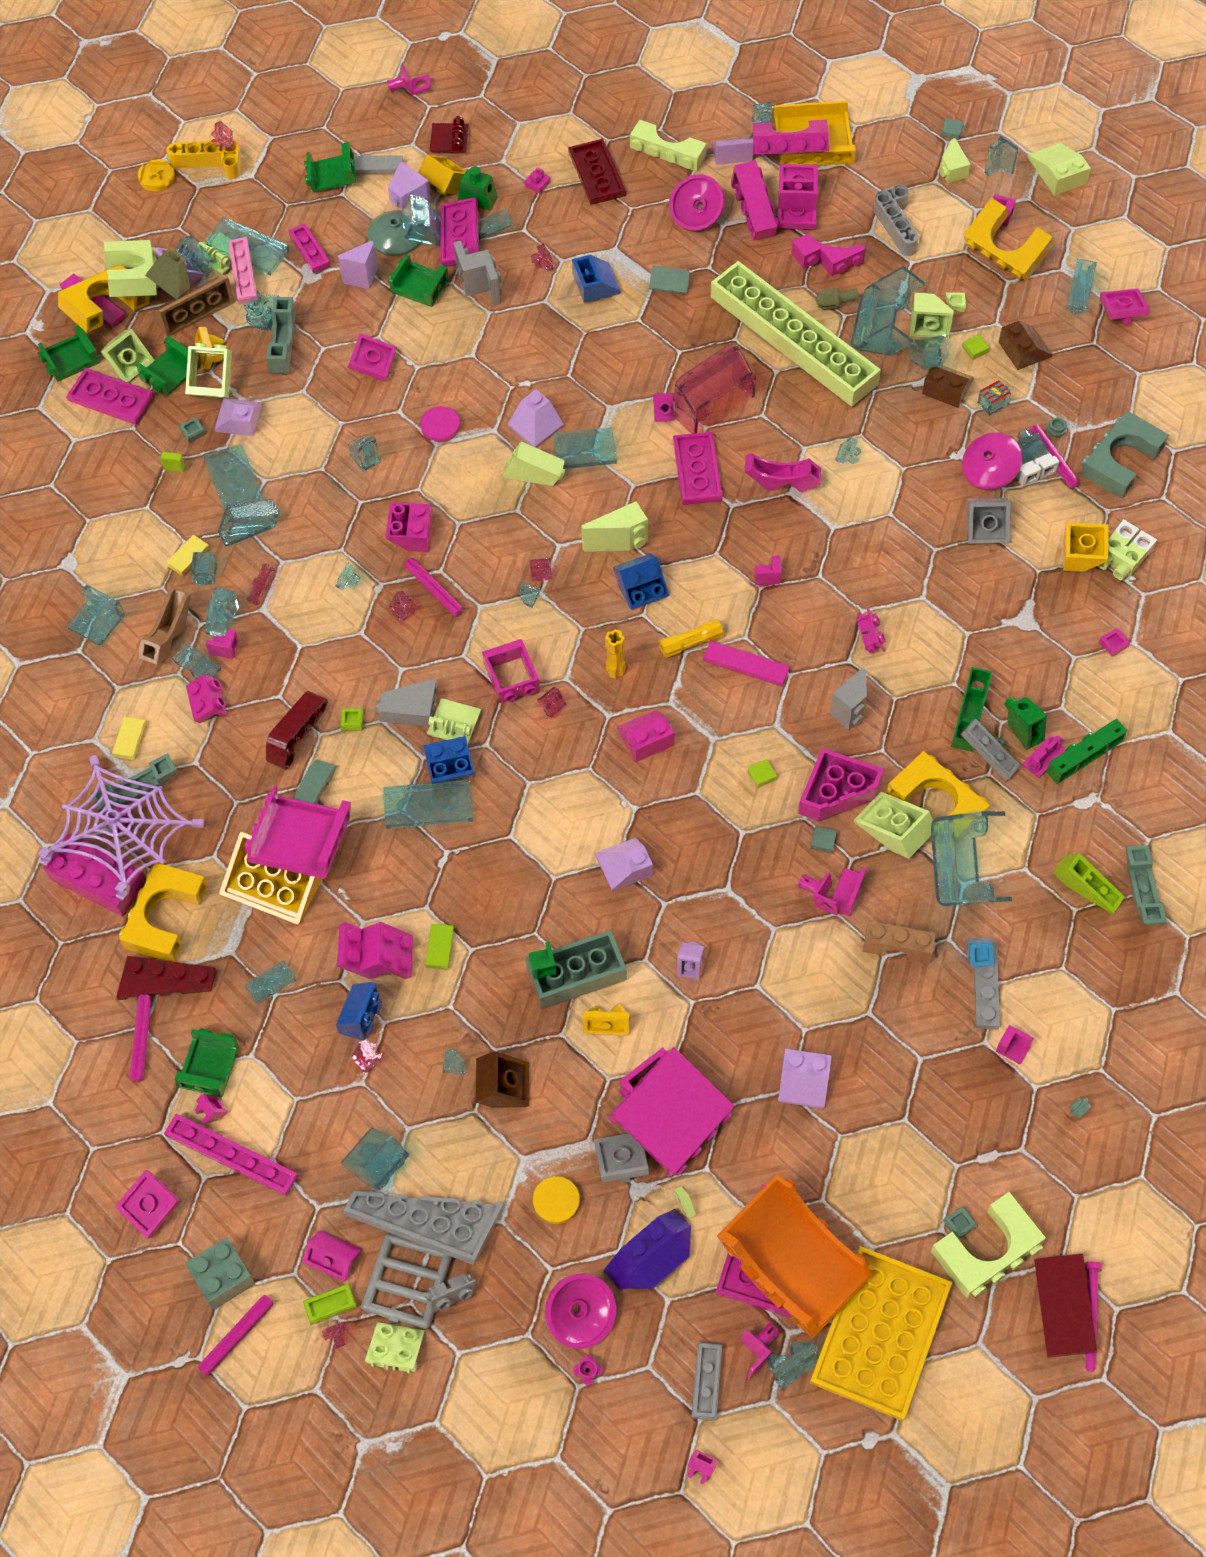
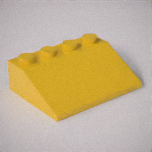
(268, 888)

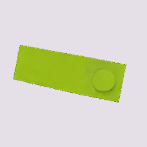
(1088, 882)

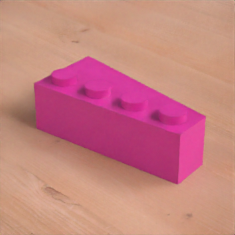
(754, 200)

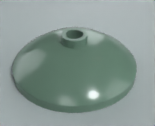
(388, 235)

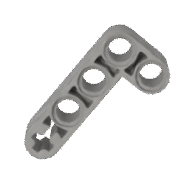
(888, 209)

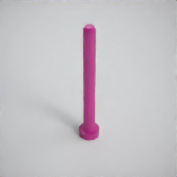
(1093, 1269)

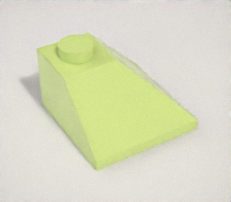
(124, 354)

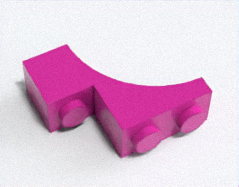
(835, 260)
(772, 475)

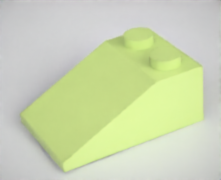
(1060, 168)
(616, 531)
(896, 824)

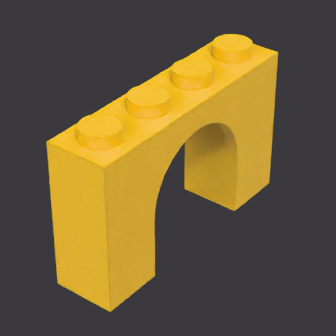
(1021, 261)
(77, 302)
(927, 773)
(161, 884)

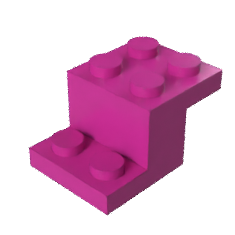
(797, 196)
(375, 950)

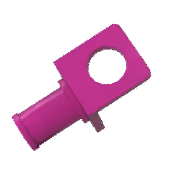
(406, 81)
(663, 407)
(820, 889)
(758, 1346)

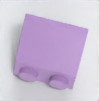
(804, 1078)

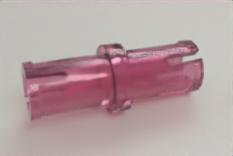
(260, 584)

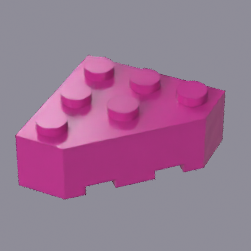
(838, 785)

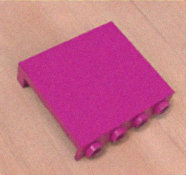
(297, 835)
(672, 1111)

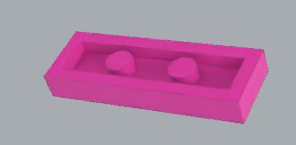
(309, 248)

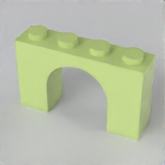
(134, 255)
(974, 1274)

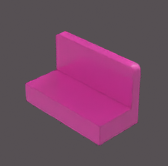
(848, 890)
(330, 1255)

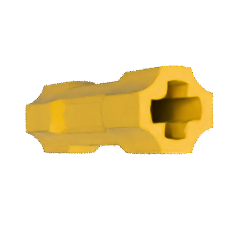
(676, 643)
(615, 653)

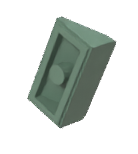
(669, 280)

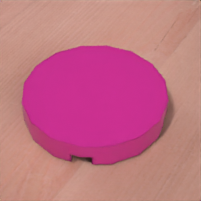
(440, 424)

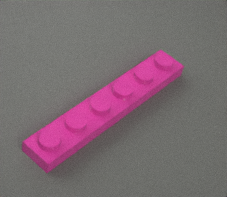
(231, 1154)

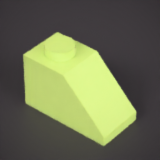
(954, 163)

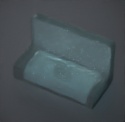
(1001, 156)

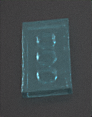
(264, 250)
(232, 476)
(427, 804)

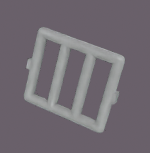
(376, 1284)

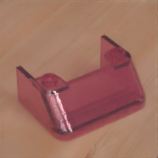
(710, 382)

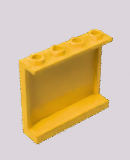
(796, 118)

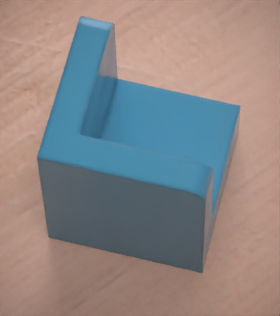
(979, 952)

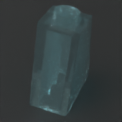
(1081, 286)
(929, 351)
(247, 520)

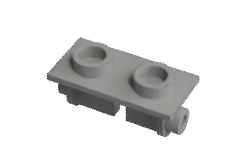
(461, 1289)

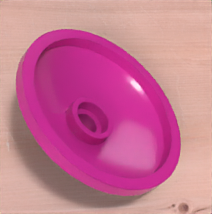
(689, 195)
(997, 469)
(593, 1317)

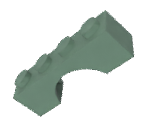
(280, 348)

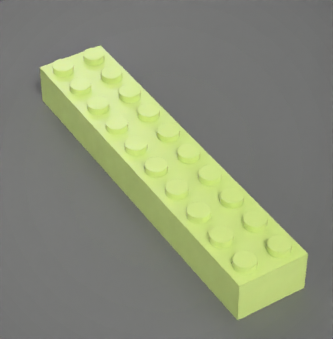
(795, 333)

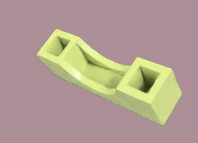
(685, 153)

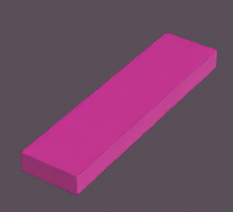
(111, 314)
(746, 663)

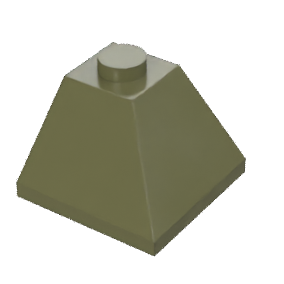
(170, 274)

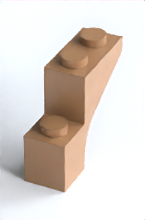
(170, 623)

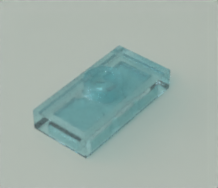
(494, 223)

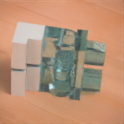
(1034, 458)

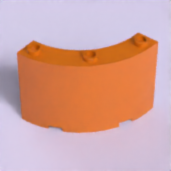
(794, 1256)

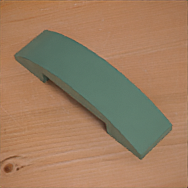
(159, 772)
(314, 781)
(1143, 886)

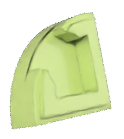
(956, 301)
(686, 1203)

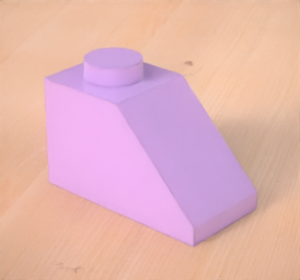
(690, 960)

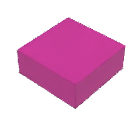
(1114, 642)

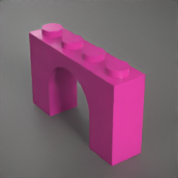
(769, 141)

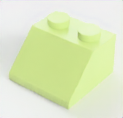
(930, 316)

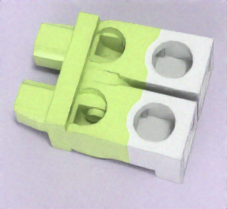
(1127, 550)

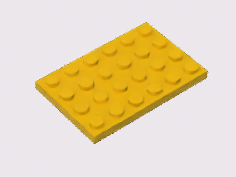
(882, 1336)

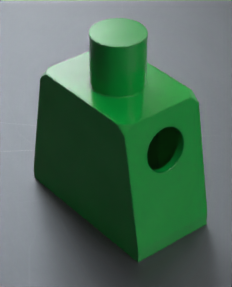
(478, 185)
(1026, 721)

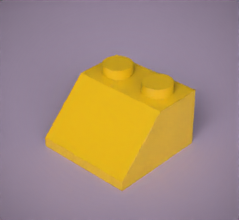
(442, 173)
(1084, 546)

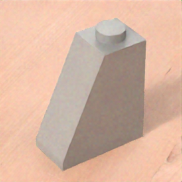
(409, 704)

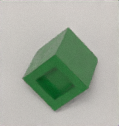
(542, 962)

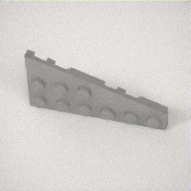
(433, 1222)

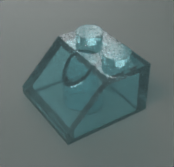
(420, 220)
(375, 1158)

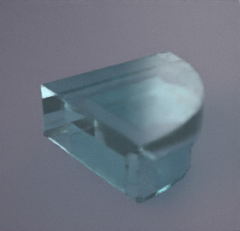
(528, 594)
(453, 1062)

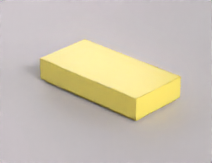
(182, 559)
(129, 738)

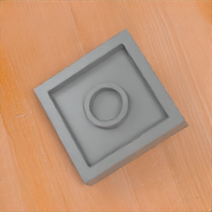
(620, 1158)

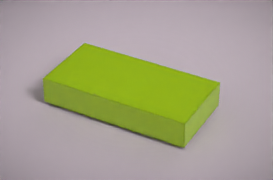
(439, 946)
(329, 1304)

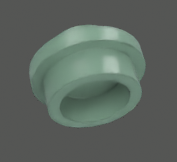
(1057, 427)
(1079, 1107)

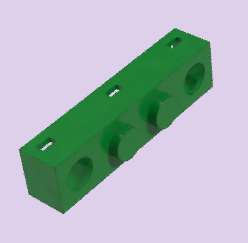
(971, 705)
(1092, 746)

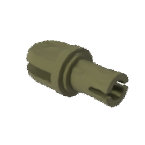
(834, 298)

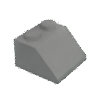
(988, 520)
(850, 701)

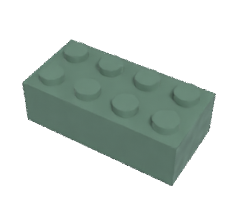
(580, 969)

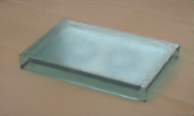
(585, 447)

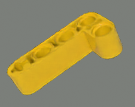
(206, 155)

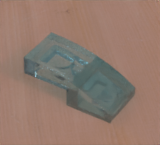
(195, 662)

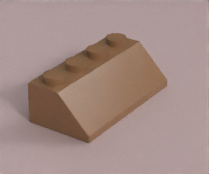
(194, 305)

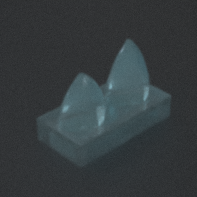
(270, 982)
(789, 1369)

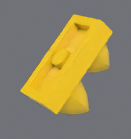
(203, 337)
(602, 1022)

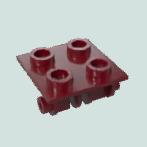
(449, 136)

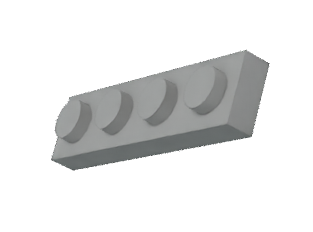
(987, 995)

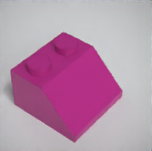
(647, 735)

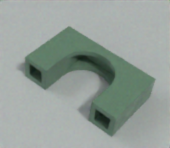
(1129, 432)

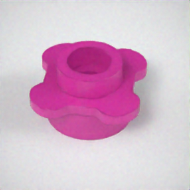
(587, 1362)

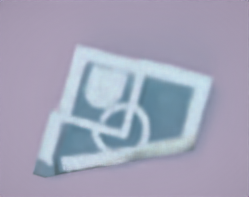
(260, 312)

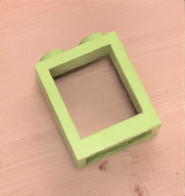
(191, 388)

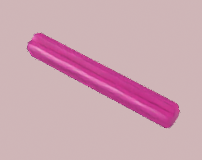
(1063, 469)
(433, 586)
(140, 1038)
(235, 1335)

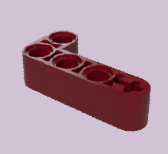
(292, 728)

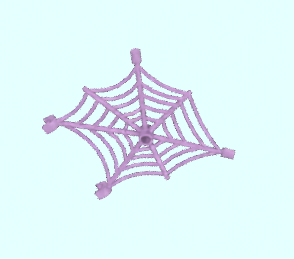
(113, 822)

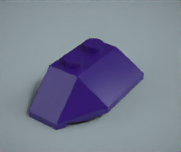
(652, 1253)

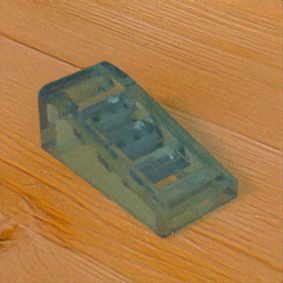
(190, 250)

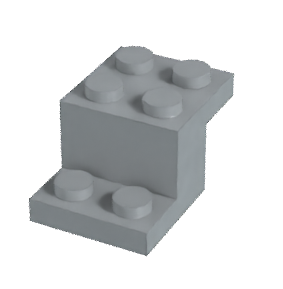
(477, 273)

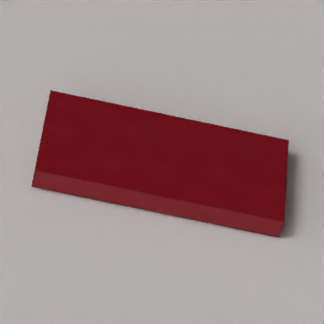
(597, 171)
(1065, 1305)

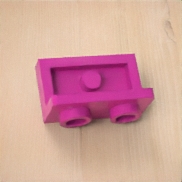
(205, 698)

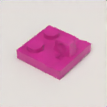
(1124, 304)
(372, 357)
(147, 1204)

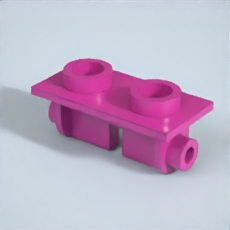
(870, 624)
(1039, 760)

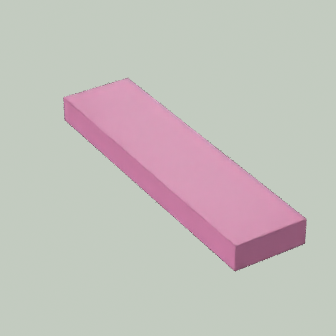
(242, 270)

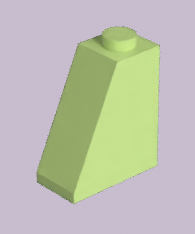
(533, 466)

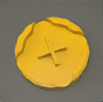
(156, 175)
(556, 1200)

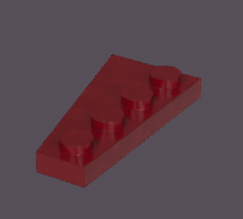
(162, 978)

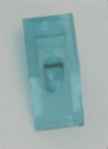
(364, 452)
(221, 611)

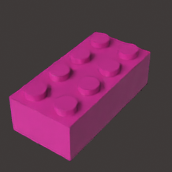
(93, 878)

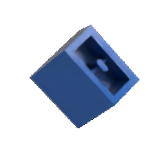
(594, 278)
(641, 580)
(448, 760)
(359, 1011)

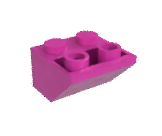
(410, 526)

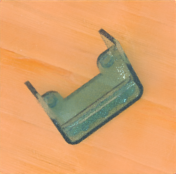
(877, 313)
(956, 859)

